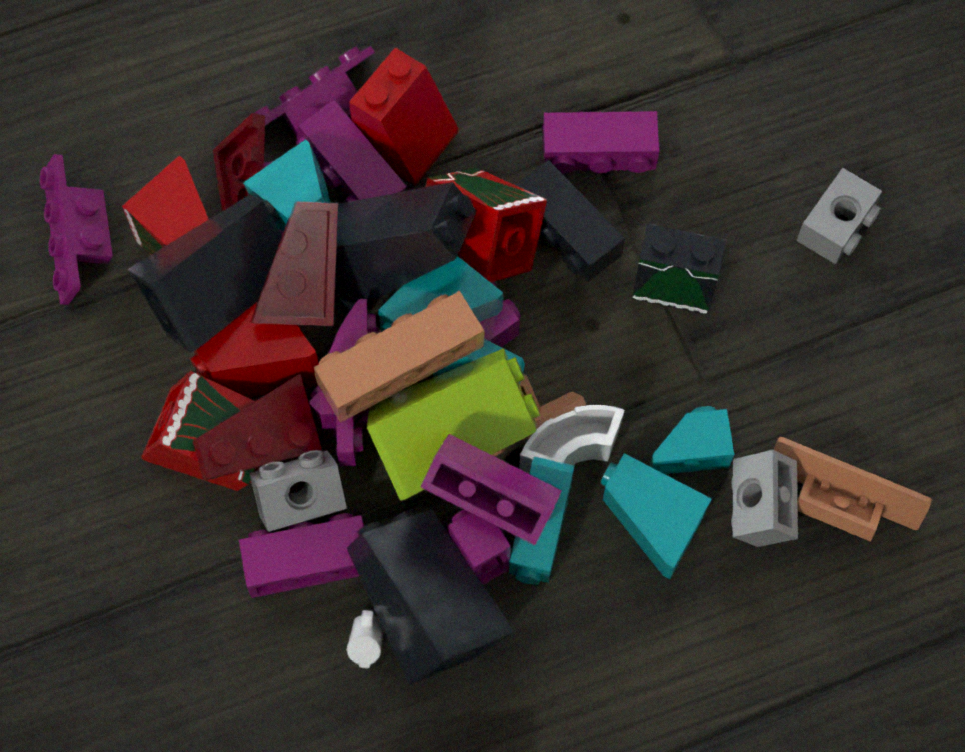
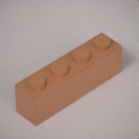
(399, 355)

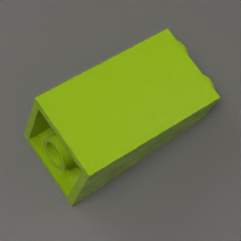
(472, 402)

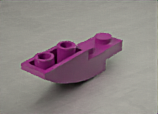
(349, 437)

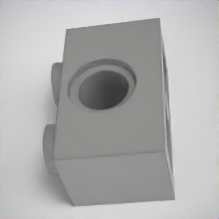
(847, 197)
(318, 497)
(765, 498)

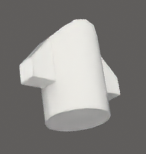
(365, 639)

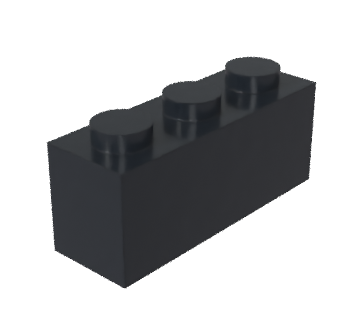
(573, 223)

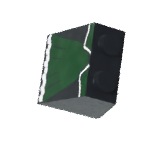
(678, 269)

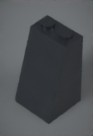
(397, 239)
(210, 272)
(425, 595)

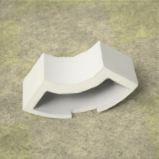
(575, 436)

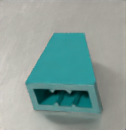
(288, 180)
(448, 279)
(654, 510)
(535, 562)

